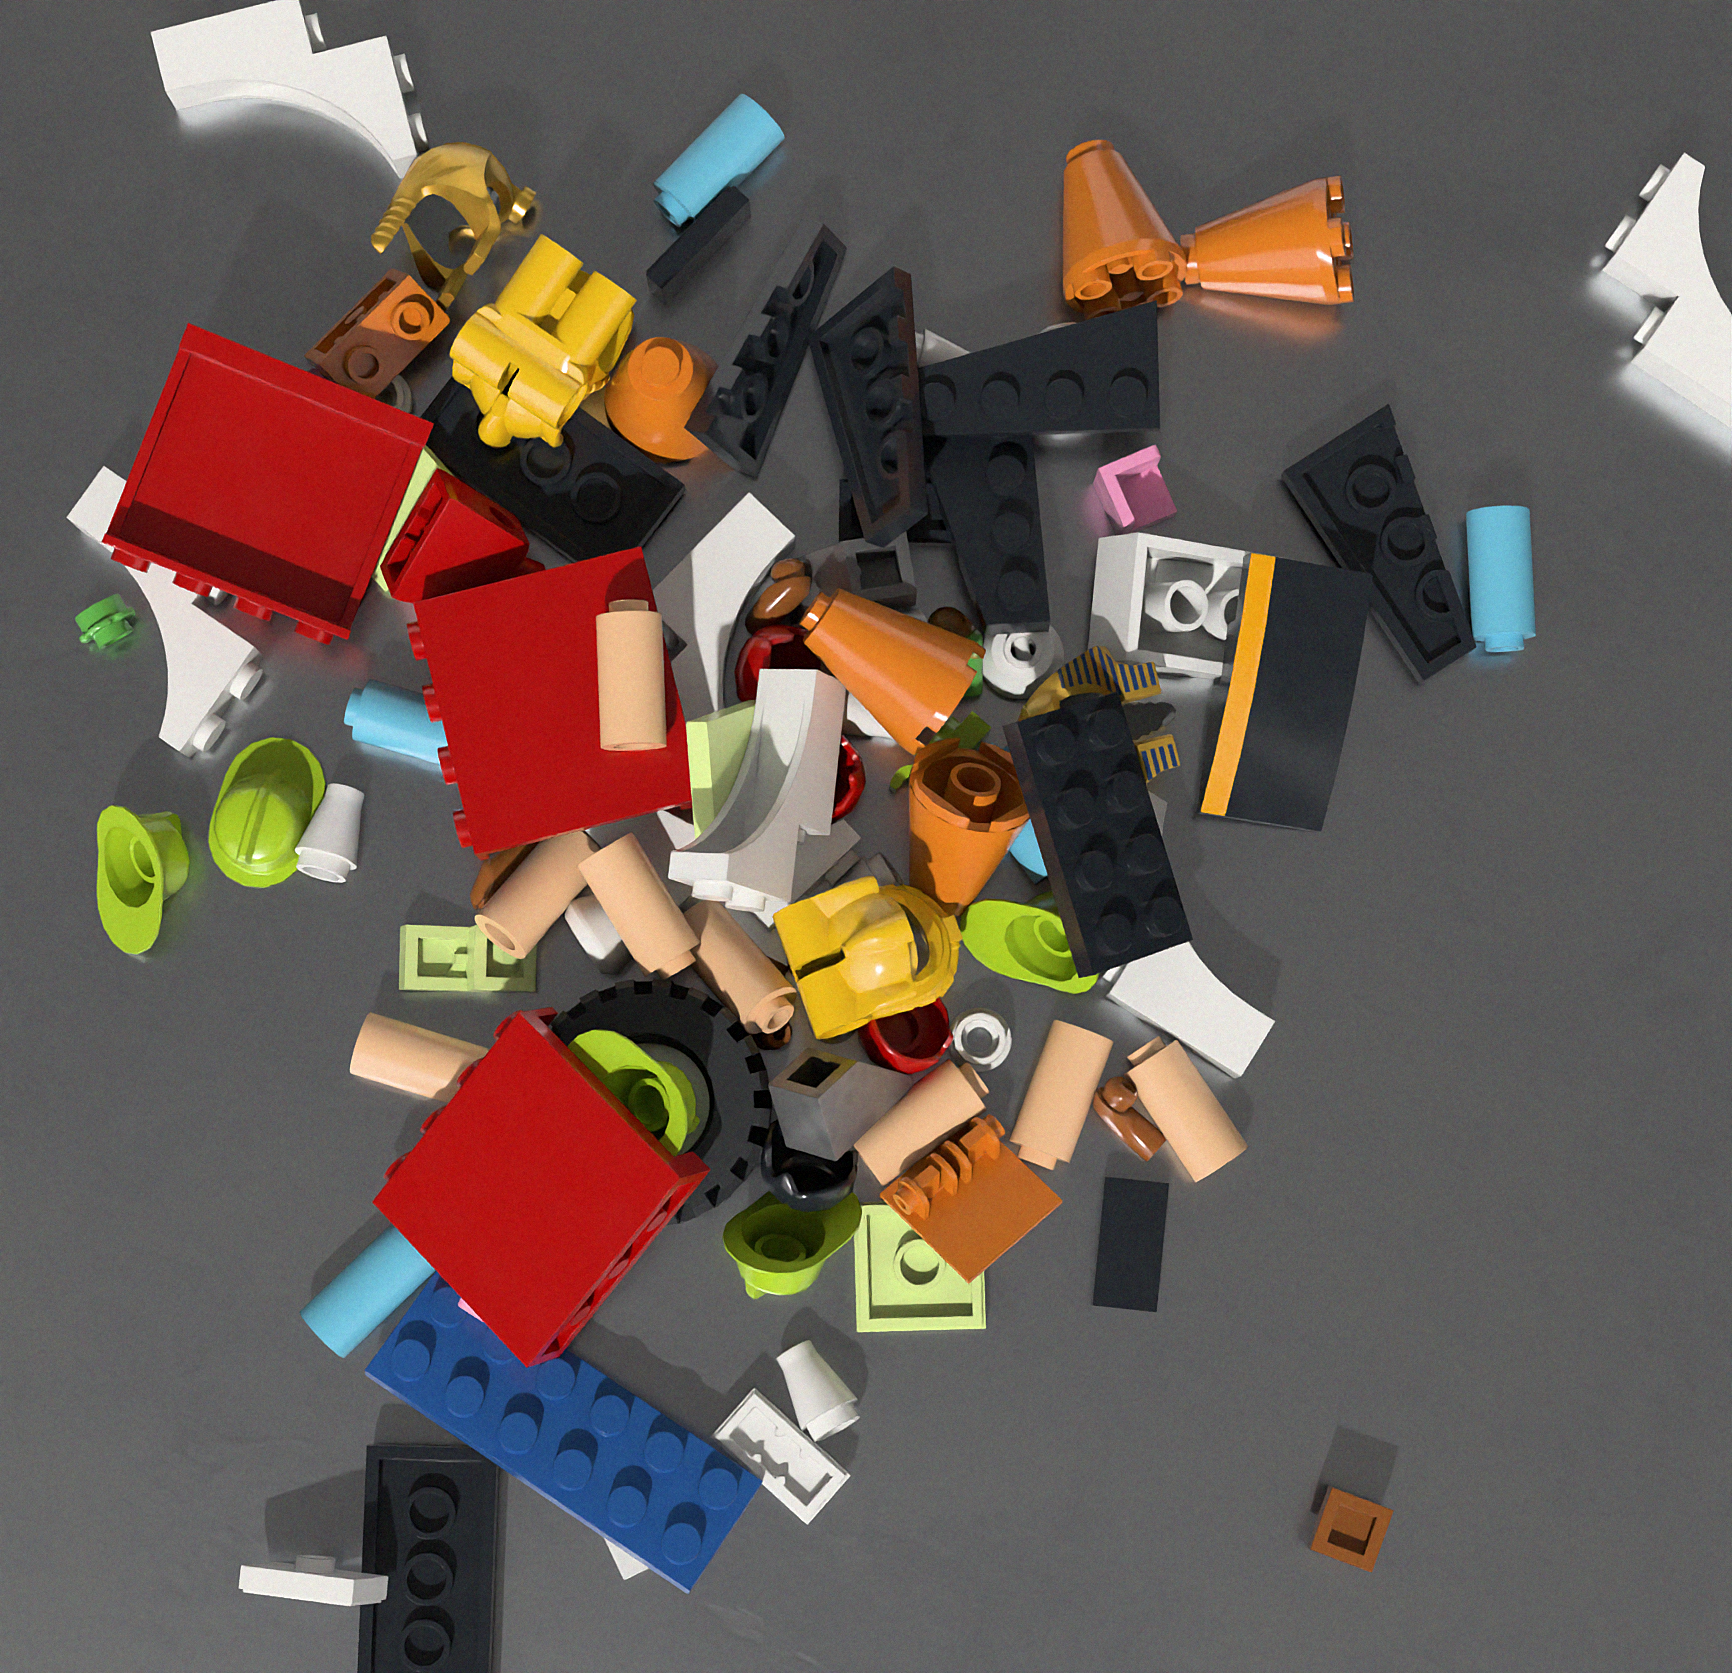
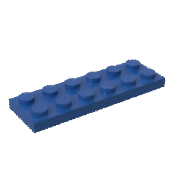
(568, 1436)

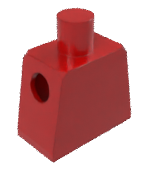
(455, 544)

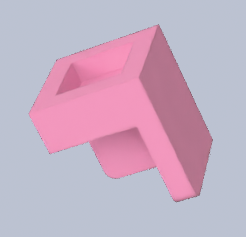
(1134, 492)

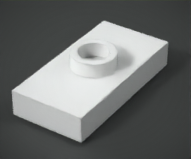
(780, 1455)
(313, 1580)

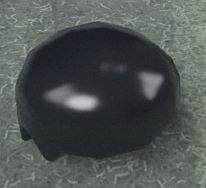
(805, 1179)

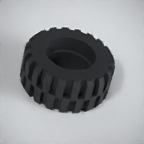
(720, 1049)

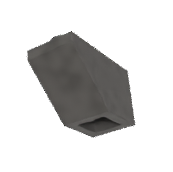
(861, 569)
(832, 1101)

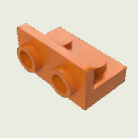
(379, 335)

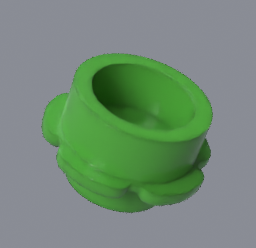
(105, 621)

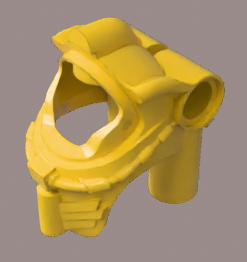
(557, 330)
(877, 949)

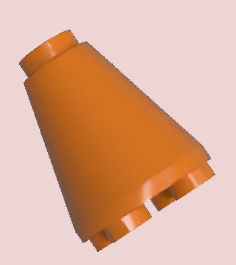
(1114, 237)
(1278, 247)

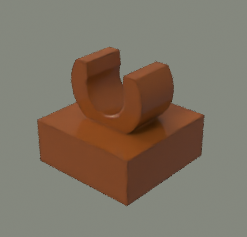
(1350, 1529)

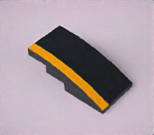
(1284, 693)

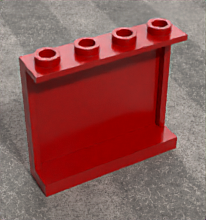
(265, 485)
(522, 706)
(534, 1189)

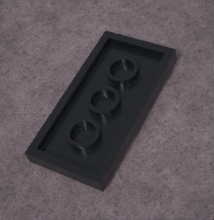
(578, 497)
(1097, 834)
(435, 1539)

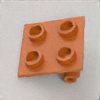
(971, 1198)

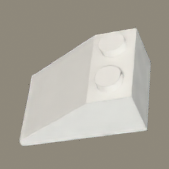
(1165, 602)

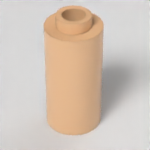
(631, 677)
(536, 893)
(640, 907)
(739, 970)
(412, 1057)
(1060, 1094)
(1184, 1107)
(922, 1120)

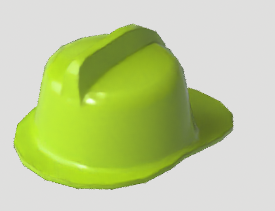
(265, 811)
(138, 868)
(1023, 941)
(647, 1087)
(785, 1247)

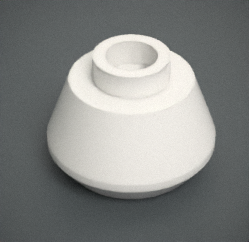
(1023, 675)
(597, 935)

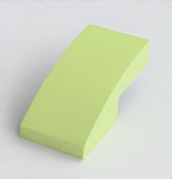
(460, 962)

